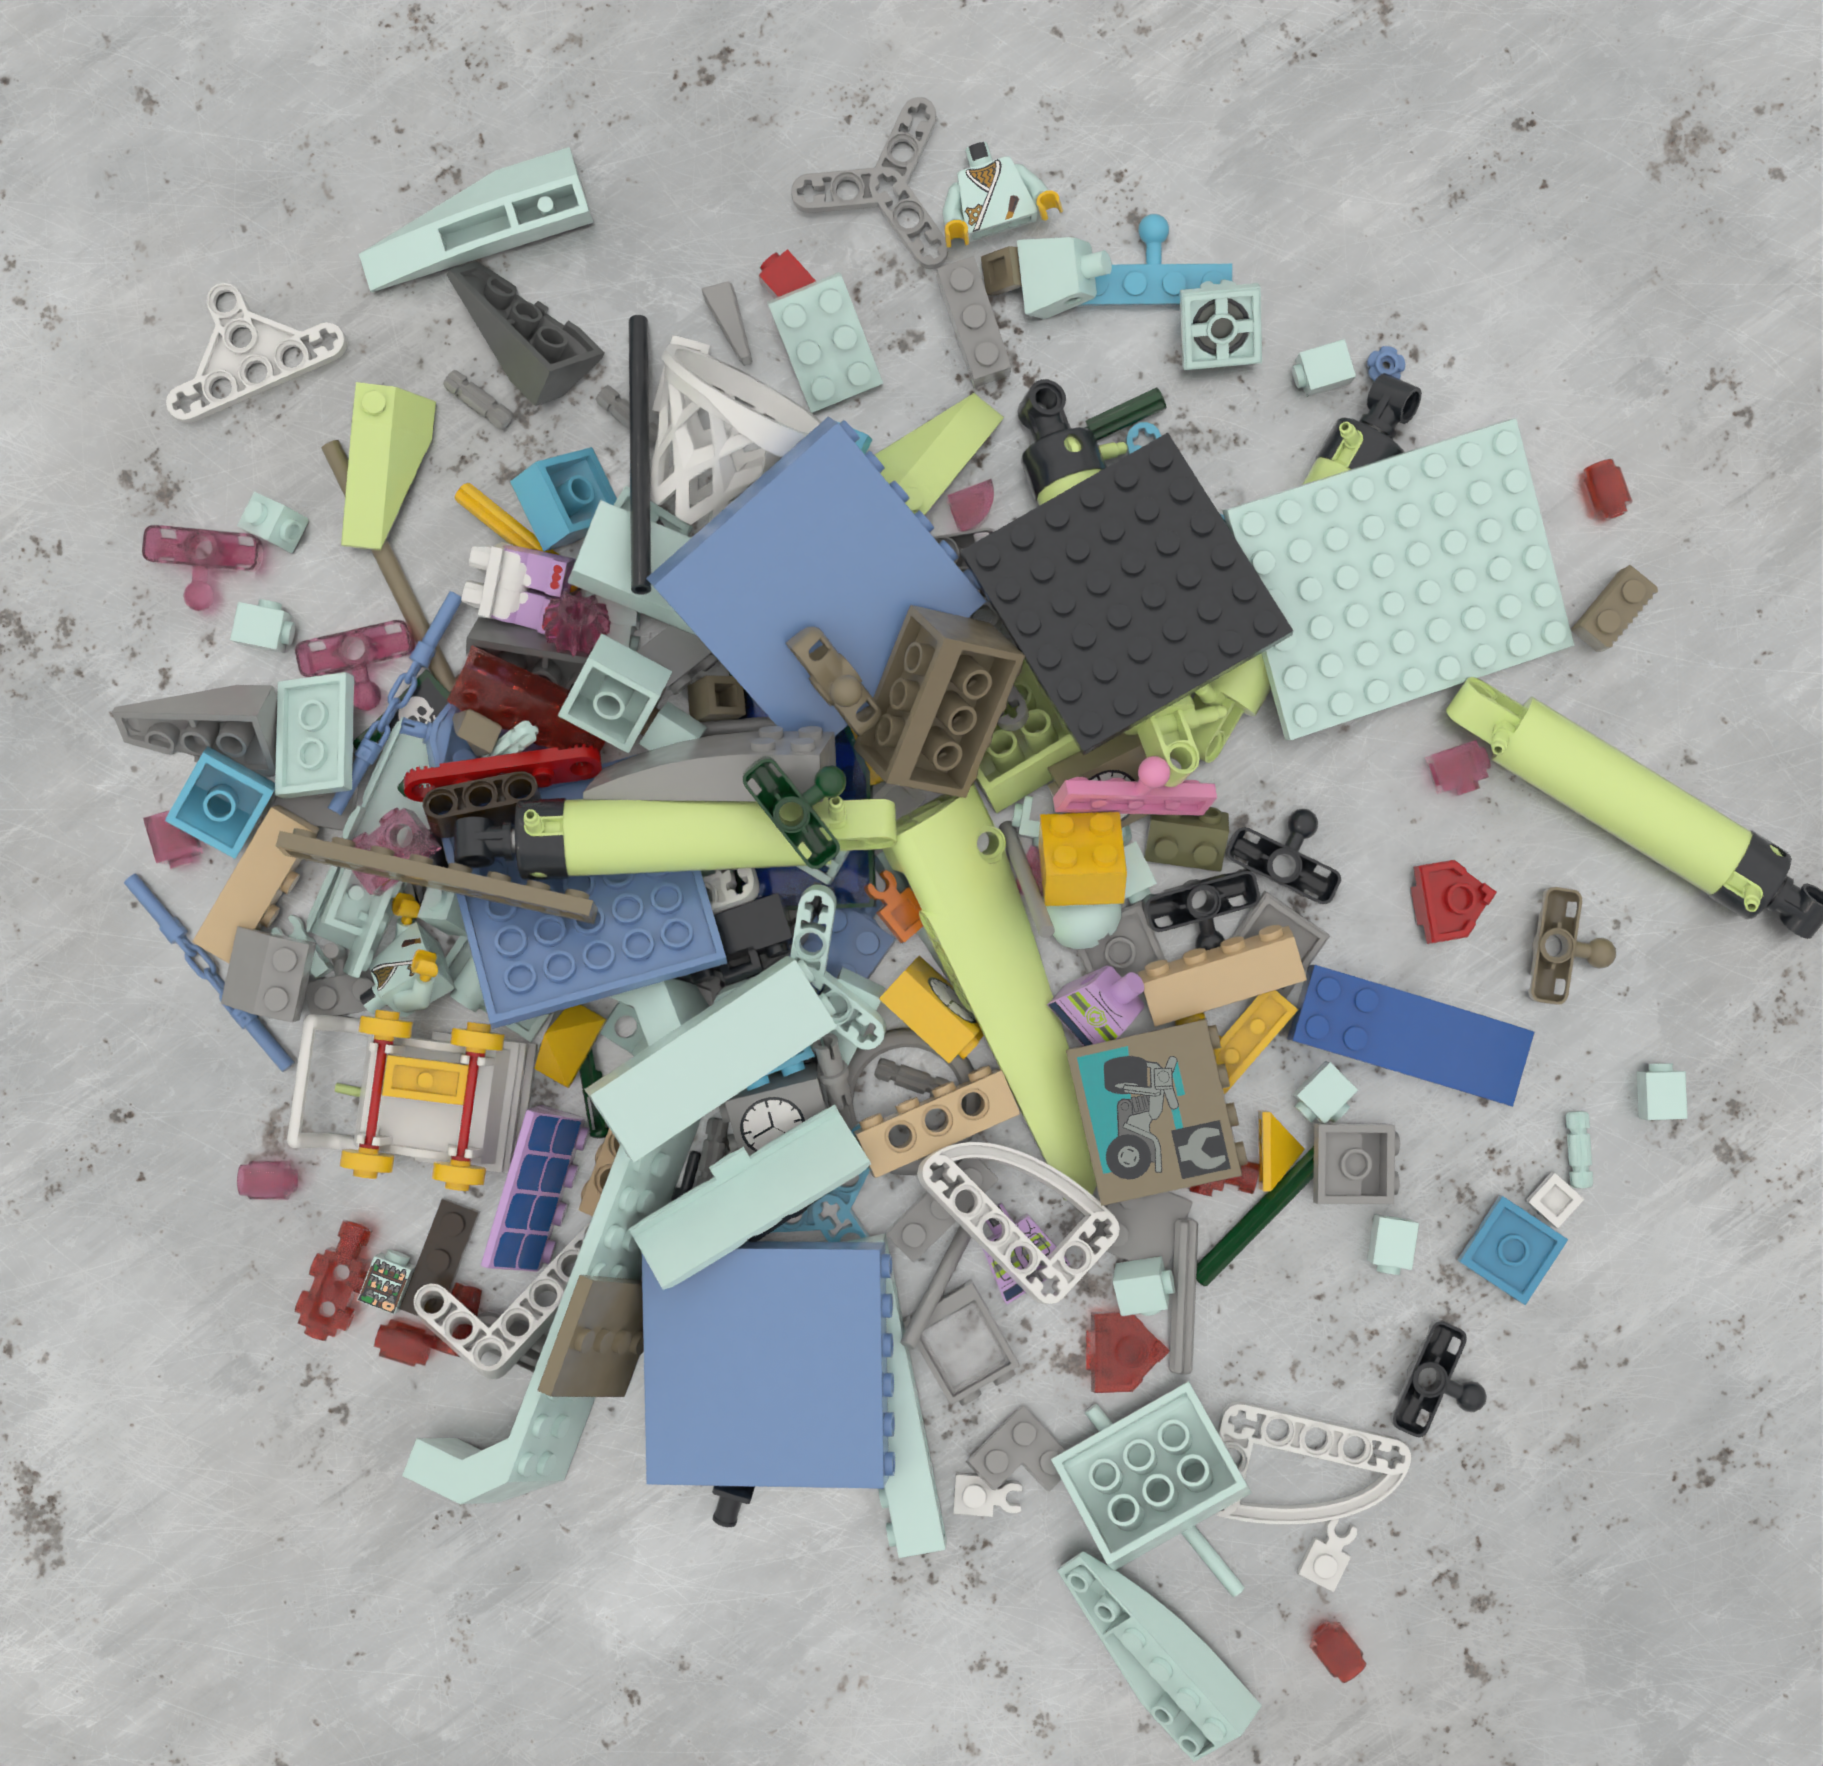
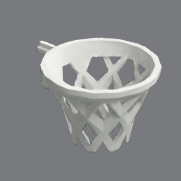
(733, 426)

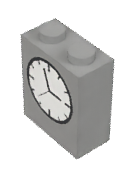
(773, 1108)

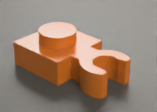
(899, 909)

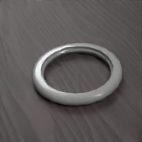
(906, 1038)

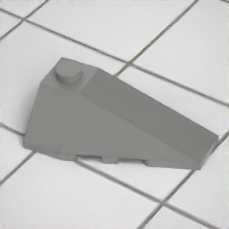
(229, 719)

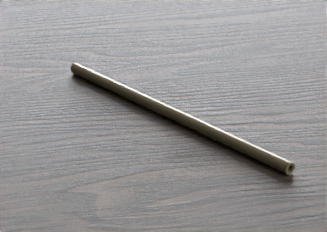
(394, 575)

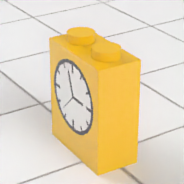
(933, 1010)

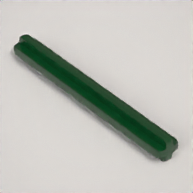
(1256, 1219)

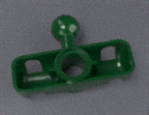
(777, 791)

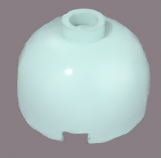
(1084, 924)

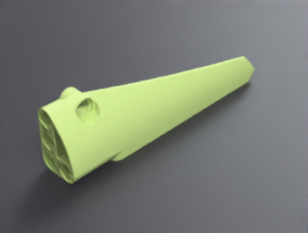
(994, 964)

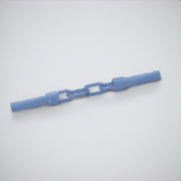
(421, 657)
(176, 933)

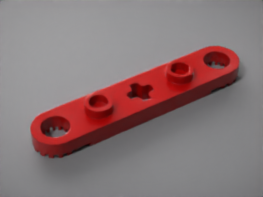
(546, 765)

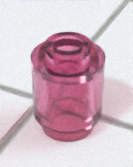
(267, 1180)

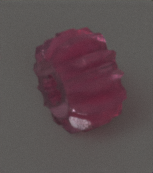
(575, 622)

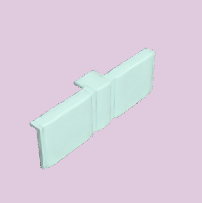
(380, 797)
(749, 1196)

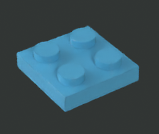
(1512, 1249)

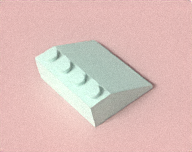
(1150, 1476)

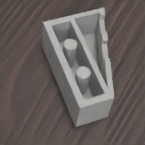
(681, 654)

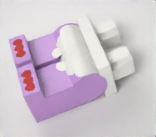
(516, 583)

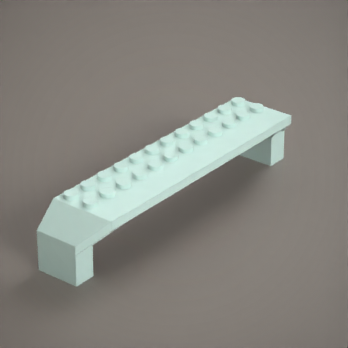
(548, 1426)

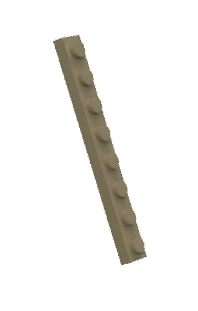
(422, 872)

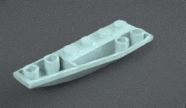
(484, 219)
(1162, 1659)

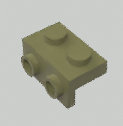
(1188, 839)

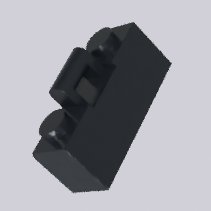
(753, 931)

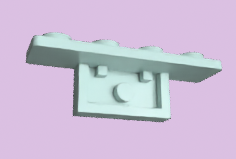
(360, 913)

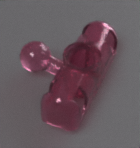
(224, 556)
(378, 650)

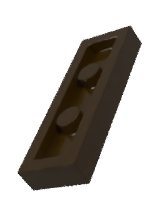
(441, 1253)

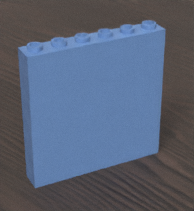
(806, 548)
(771, 1369)

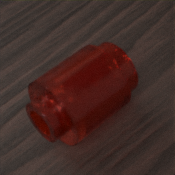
(1607, 489)
(404, 1343)
(1337, 1651)

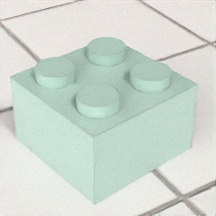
(615, 693)

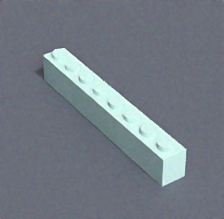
(912, 1491)

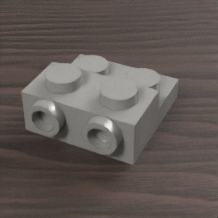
(1355, 1163)

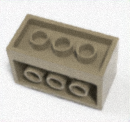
(940, 701)

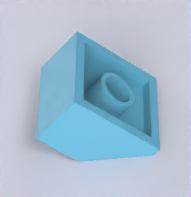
(563, 496)
(221, 802)

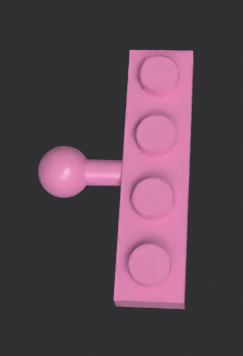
(1139, 797)

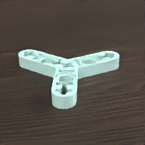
(817, 964)

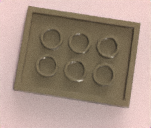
(597, 1340)

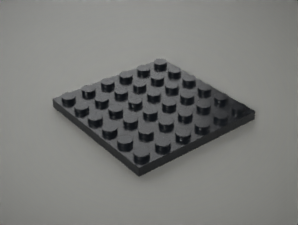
(1126, 593)

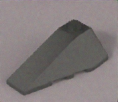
(531, 346)
(526, 650)

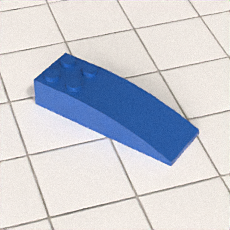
(1410, 1035)

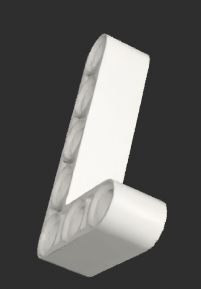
(497, 1336)

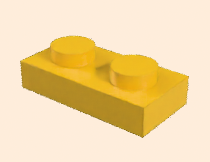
(425, 1080)

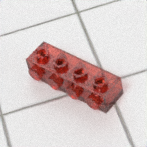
(515, 695)

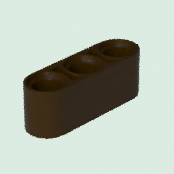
(463, 798)

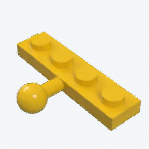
(1250, 1032)

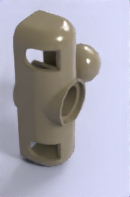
(835, 679)
(1546, 968)

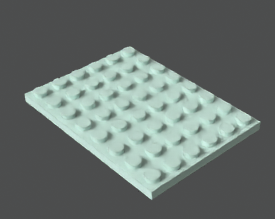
(1404, 577)

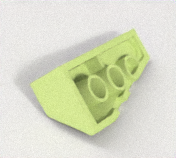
(386, 448)
(938, 451)

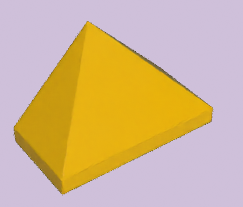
(568, 1043)
(1275, 1150)

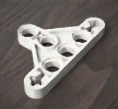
(230, 362)

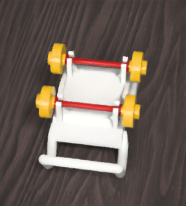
(456, 1138)

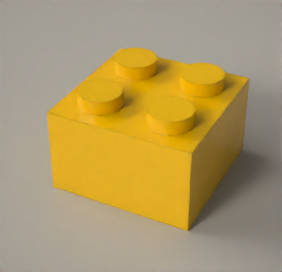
(1082, 859)

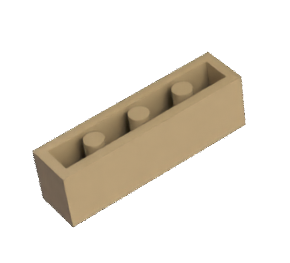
(254, 885)
(1222, 974)

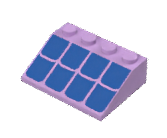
(535, 1190)

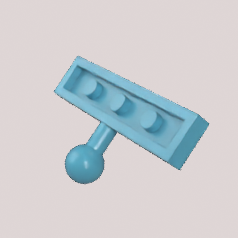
(1154, 281)

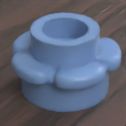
(1385, 354)

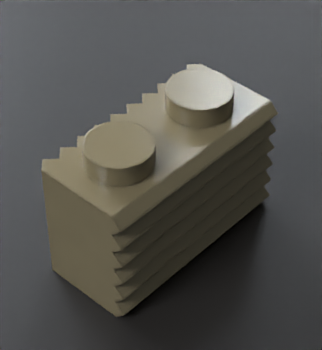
(1614, 609)

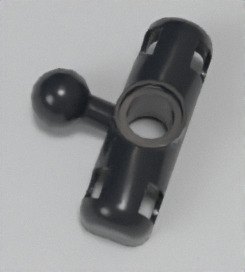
(1260, 858)
(1178, 904)
(1434, 1354)

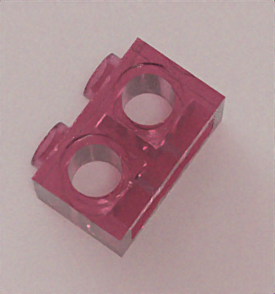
(386, 836)

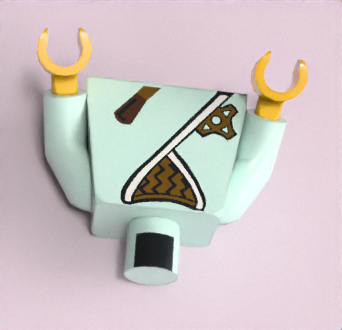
(993, 197)
(411, 968)

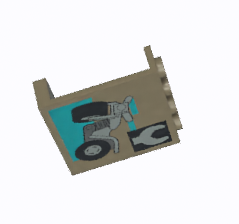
(1156, 1111)

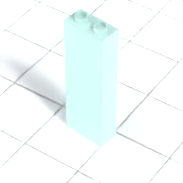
(606, 563)
(712, 1057)

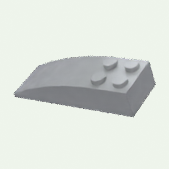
(714, 766)

